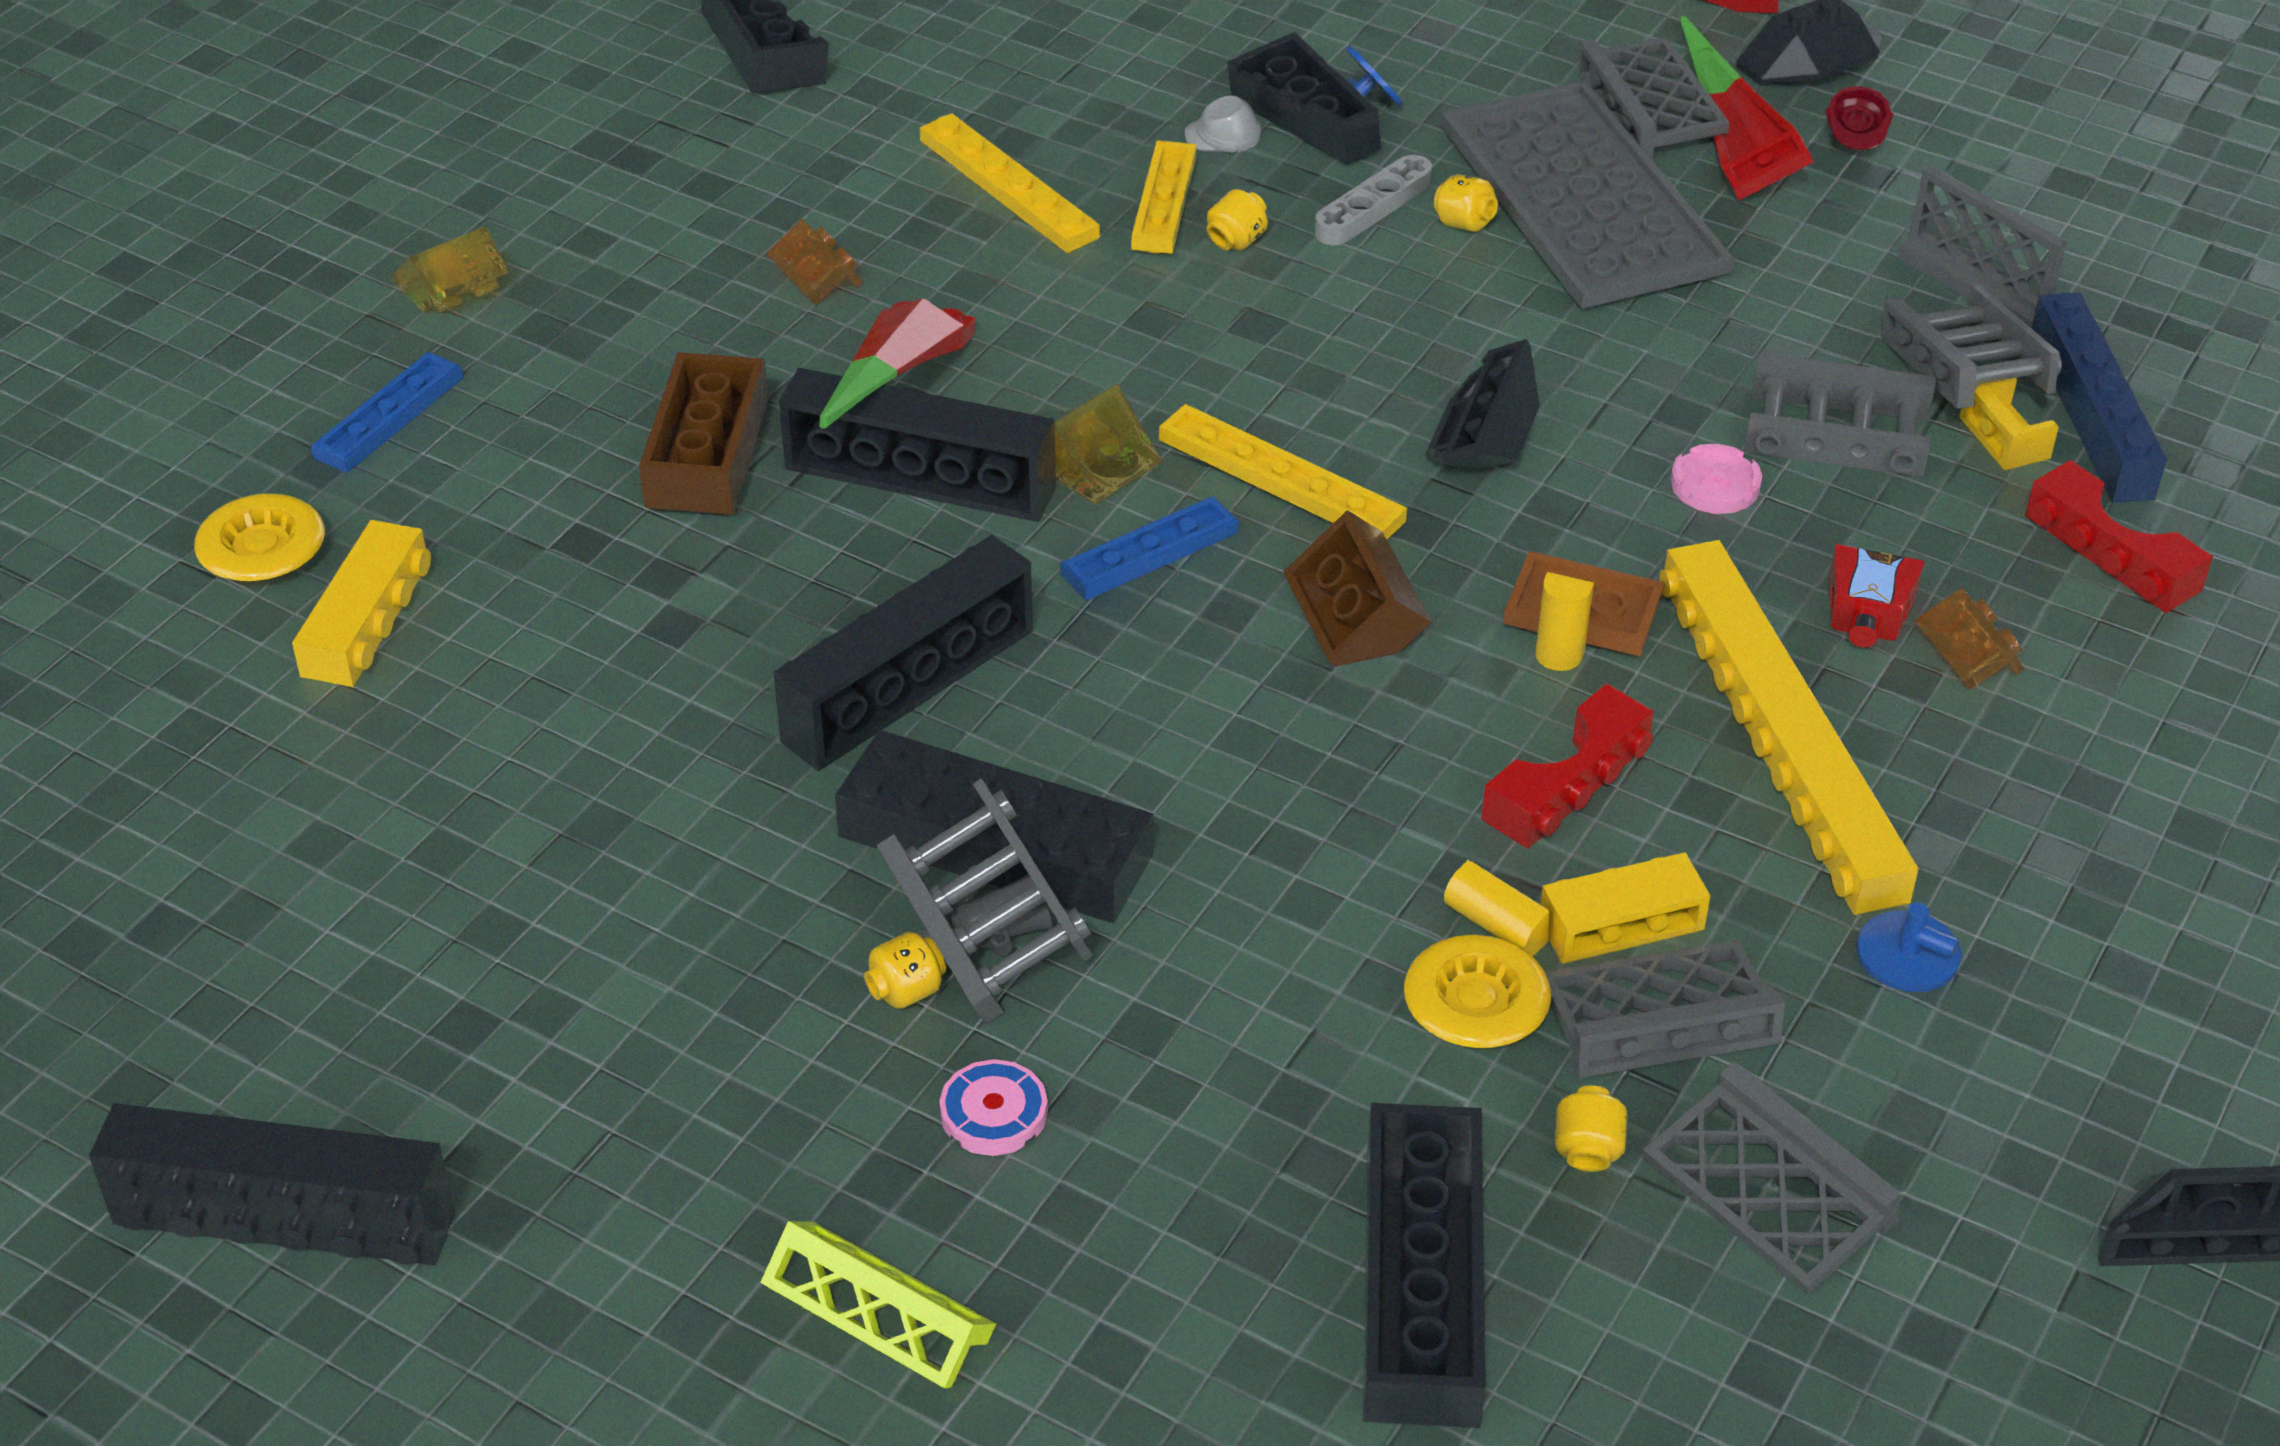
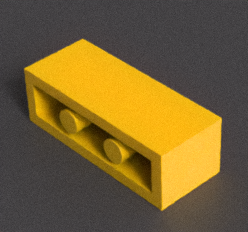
(1625, 907)

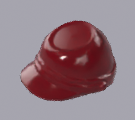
(1859, 117)

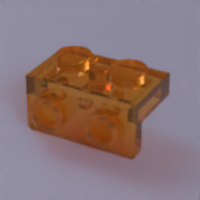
(810, 261)
(1968, 639)

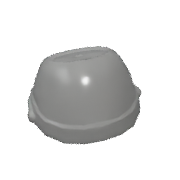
(1225, 127)

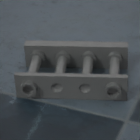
(1955, 370)
(1842, 388)
(960, 942)

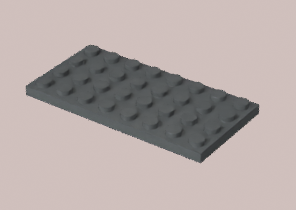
(1586, 194)

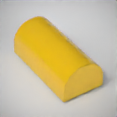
(1563, 621)
(1498, 907)

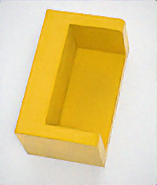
(2004, 430)

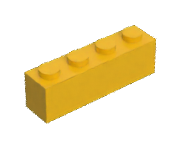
(361, 603)

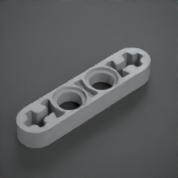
(1341, 222)

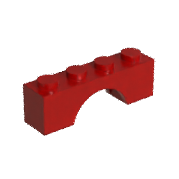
(2156, 566)
(1534, 797)

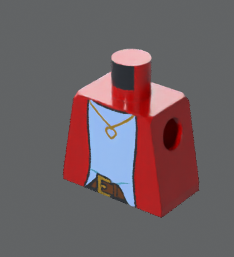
(1871, 593)

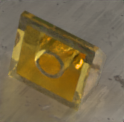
(452, 271)
(1101, 445)

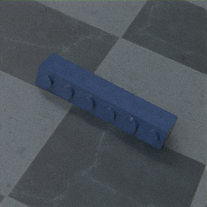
(2100, 400)

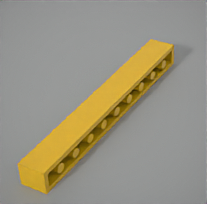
(1789, 730)

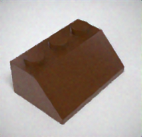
(1356, 593)

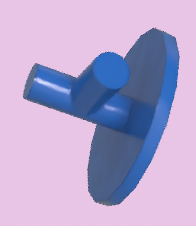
(1370, 79)
(1909, 950)

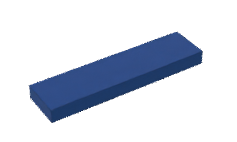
(386, 412)
(1149, 548)

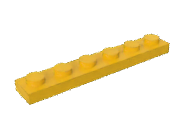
(1010, 183)
(1277, 470)

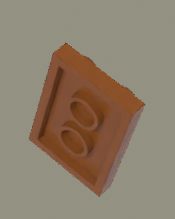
(1620, 605)

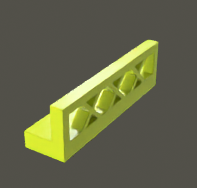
(886, 1282)

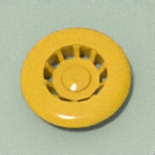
(259, 537)
(1475, 1004)

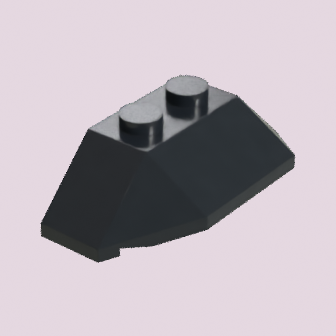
(1809, 44)
(1489, 412)
(2198, 1219)

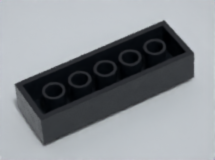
(922, 446)
(903, 652)
(1080, 842)
(273, 1184)
(1424, 1267)

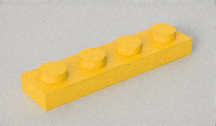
(1164, 197)

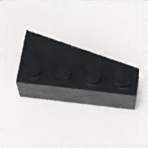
(767, 44)
(1306, 97)

